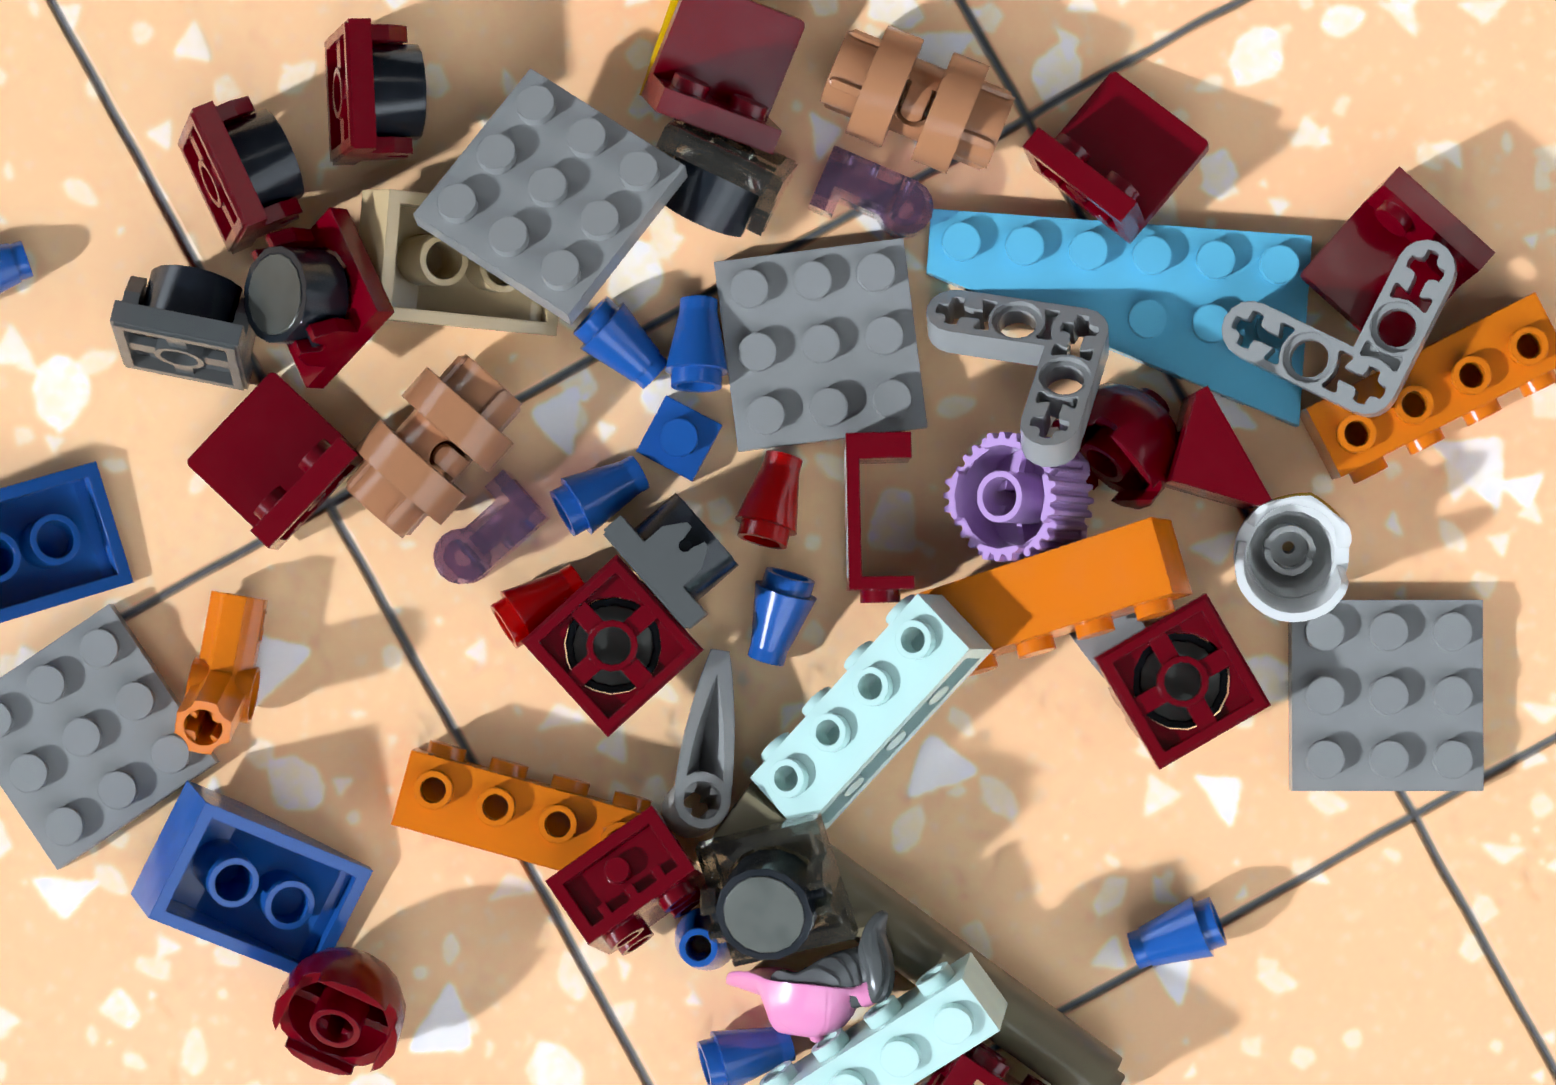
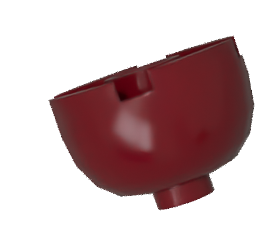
(1129, 443)
(341, 1011)

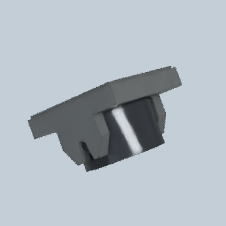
(192, 323)
(673, 557)

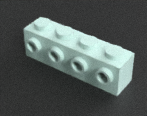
(871, 709)
(906, 1035)

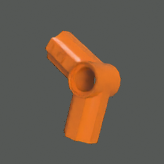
(225, 675)

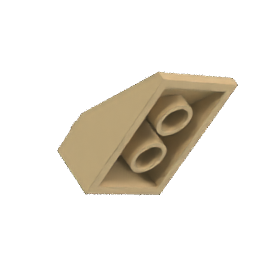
(434, 281)

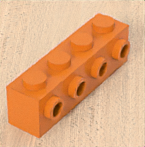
(1448, 381)
(1072, 590)
(504, 810)

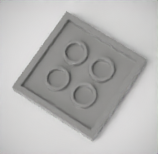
(550, 196)
(820, 344)
(1387, 697)
(90, 737)

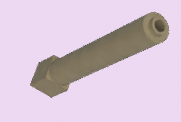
(1031, 1026)

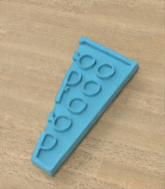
(1157, 294)

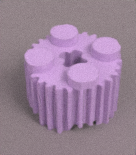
(1015, 505)

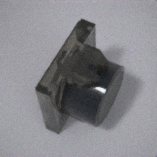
(727, 182)
(772, 897)

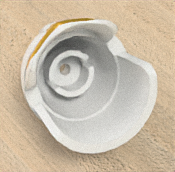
(1310, 574)

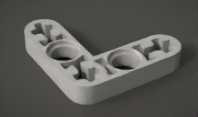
(1046, 347)
(1369, 350)

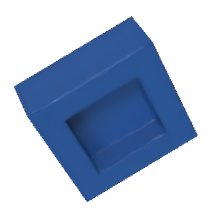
(679, 438)

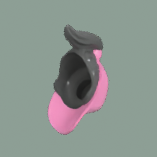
(829, 990)

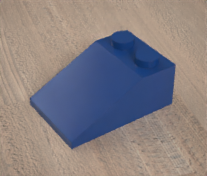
(57, 542)
(247, 881)

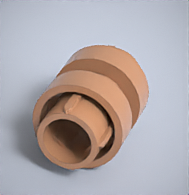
(872, 79)
(414, 468)

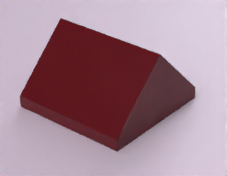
(1210, 457)

